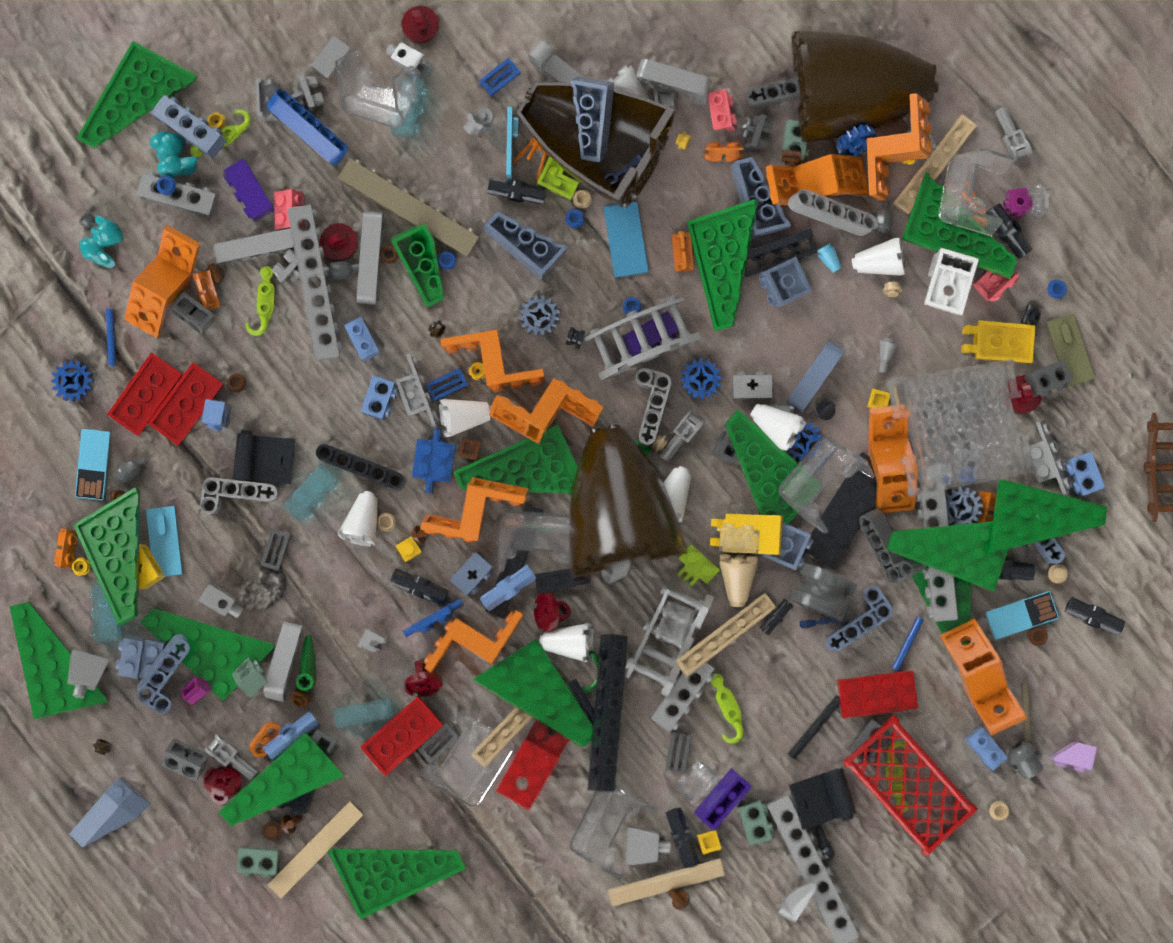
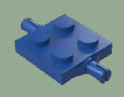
(433, 460)
(440, 616)

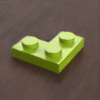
(554, 180)

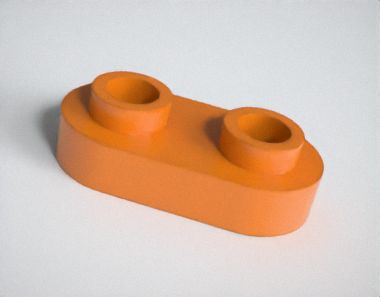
(264, 738)

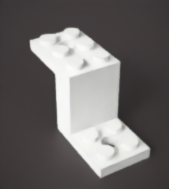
(950, 270)

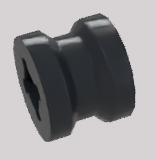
(575, 337)

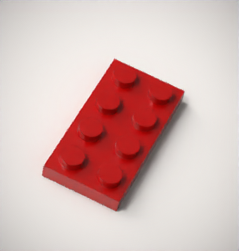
(144, 394)
(185, 404)
(877, 694)
(401, 736)

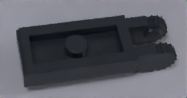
(557, 580)

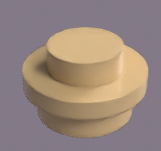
(582, 199)
(892, 289)
(659, 443)
(386, 522)
(1057, 573)
(999, 810)

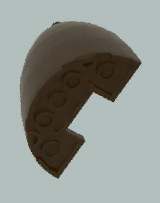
(854, 82)
(635, 128)
(619, 506)

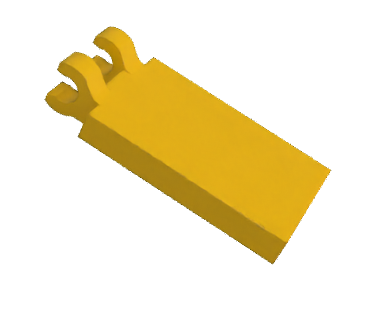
(1000, 341)
(769, 526)

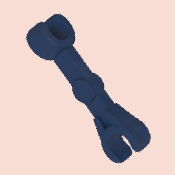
(634, 163)
(809, 623)

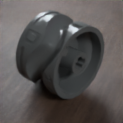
(823, 592)

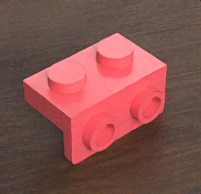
(721, 110)
(283, 201)
(993, 285)

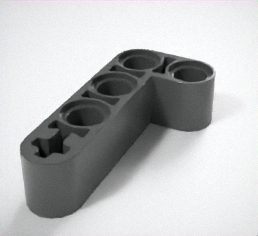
(778, 87)
(878, 535)

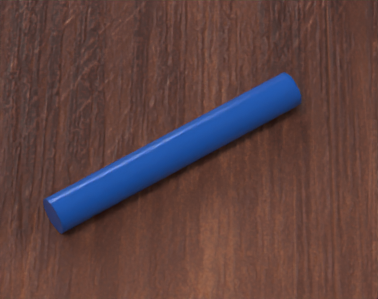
(111, 337)
(907, 644)

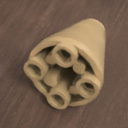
(738, 576)

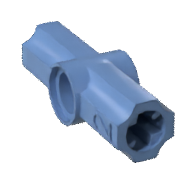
(508, 588)
(289, 734)

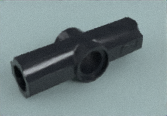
(516, 191)
(1010, 232)
(1015, 570)
(419, 586)
(1095, 616)
(682, 837)

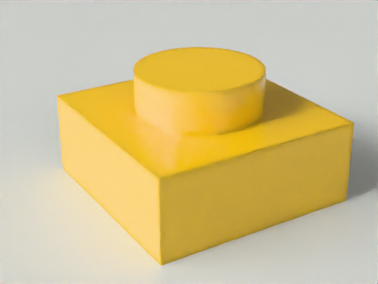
(878, 399)
(408, 549)
(709, 841)

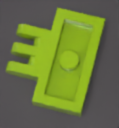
(696, 567)

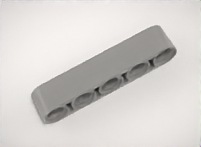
(832, 212)
(254, 247)
(370, 257)

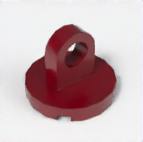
(420, 24)
(338, 241)
(1026, 402)
(547, 611)
(422, 682)
(222, 782)

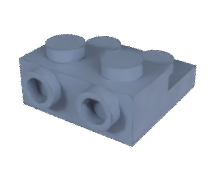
(784, 283)
(793, 547)
(138, 656)

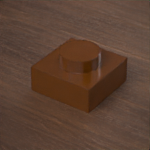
(469, 449)

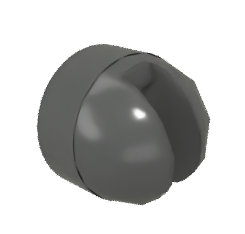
(86, 220)

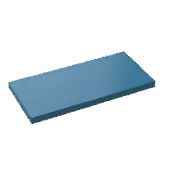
(625, 240)

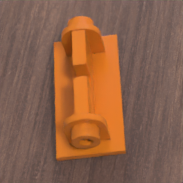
(716, 150)
(682, 252)
(206, 289)
(989, 501)
(67, 539)

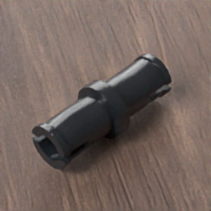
(776, 616)

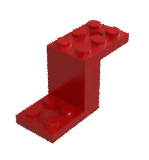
(534, 763)

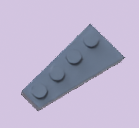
(593, 109)
(750, 186)
(531, 249)

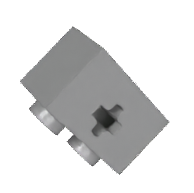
(761, 392)

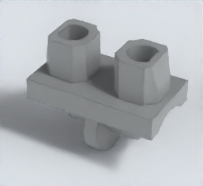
(307, 84)
(479, 121)
(283, 273)

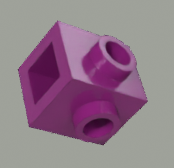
(1017, 202)

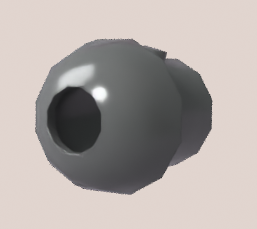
(1025, 759)

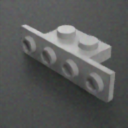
(413, 394)
(1047, 460)

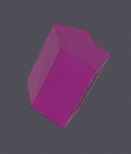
(195, 690)

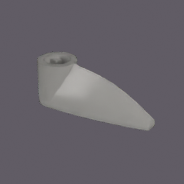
(796, 902)

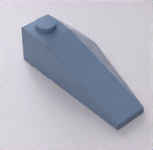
(114, 809)

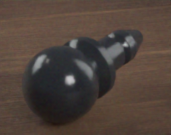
(825, 848)

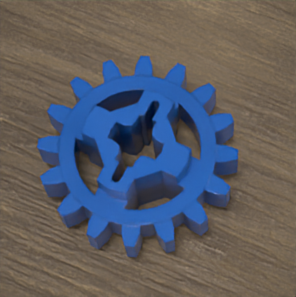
(855, 140)
(709, 379)
(66, 385)
(810, 439)

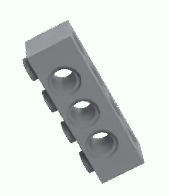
(205, 207)
(672, 722)

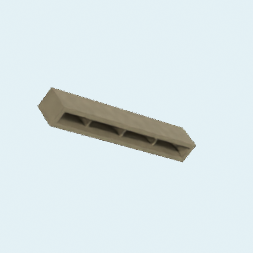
(409, 208)

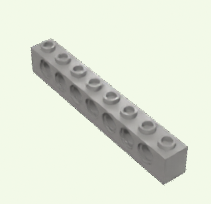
(307, 214)
(947, 591)
(840, 934)

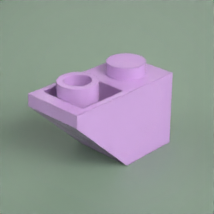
(1075, 754)

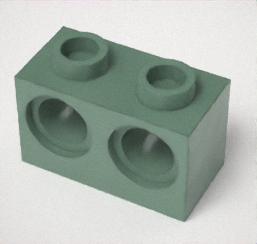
(791, 141)
(250, 676)
(750, 824)
(258, 856)

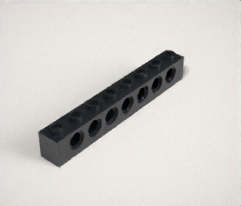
(607, 713)

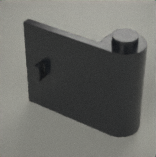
(261, 458)
(822, 798)

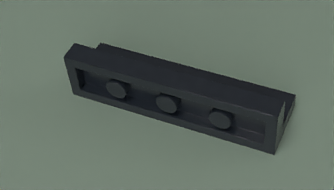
(777, 245)

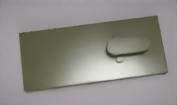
(1070, 347)

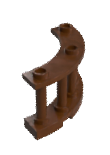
(1150, 467)

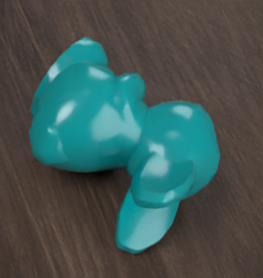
(169, 148)
(104, 235)

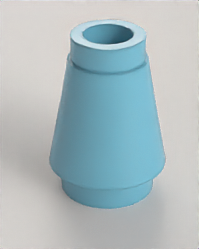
(829, 257)

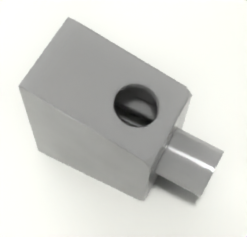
(404, 56)
(212, 596)
(85, 672)
(644, 846)

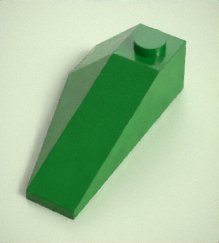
(419, 257)

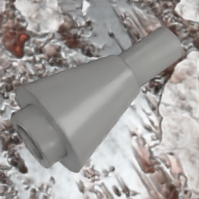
(887, 349)

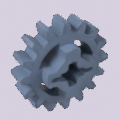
(548, 317)
(965, 500)

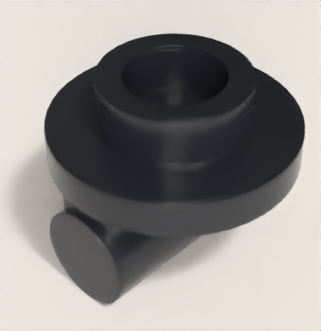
(1031, 315)
(826, 410)

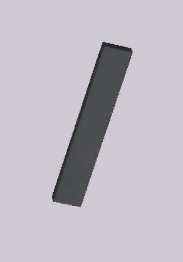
(511, 567)

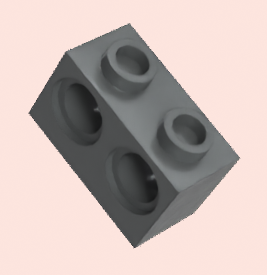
(192, 313)
(1048, 377)
(863, 735)
(184, 760)

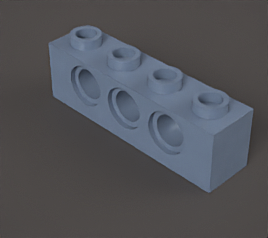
(165, 111)

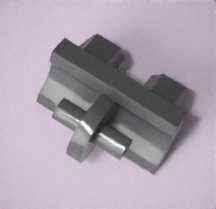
(753, 130)

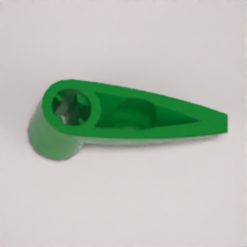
(307, 665)

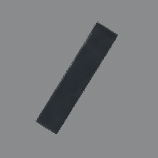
(353, 460)

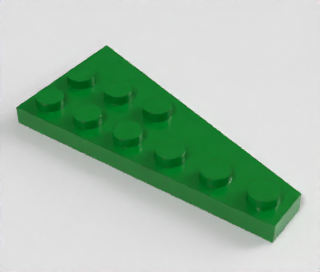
(292, 774)

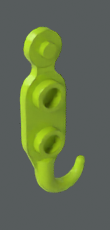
(230, 134)
(265, 301)
(728, 707)
(897, 772)

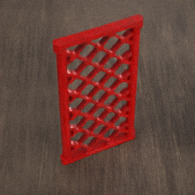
(910, 829)

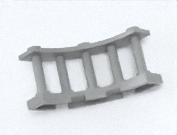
(647, 352)
(669, 680)

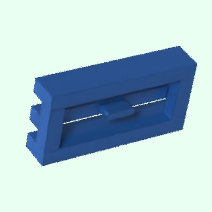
(487, 86)
(443, 378)

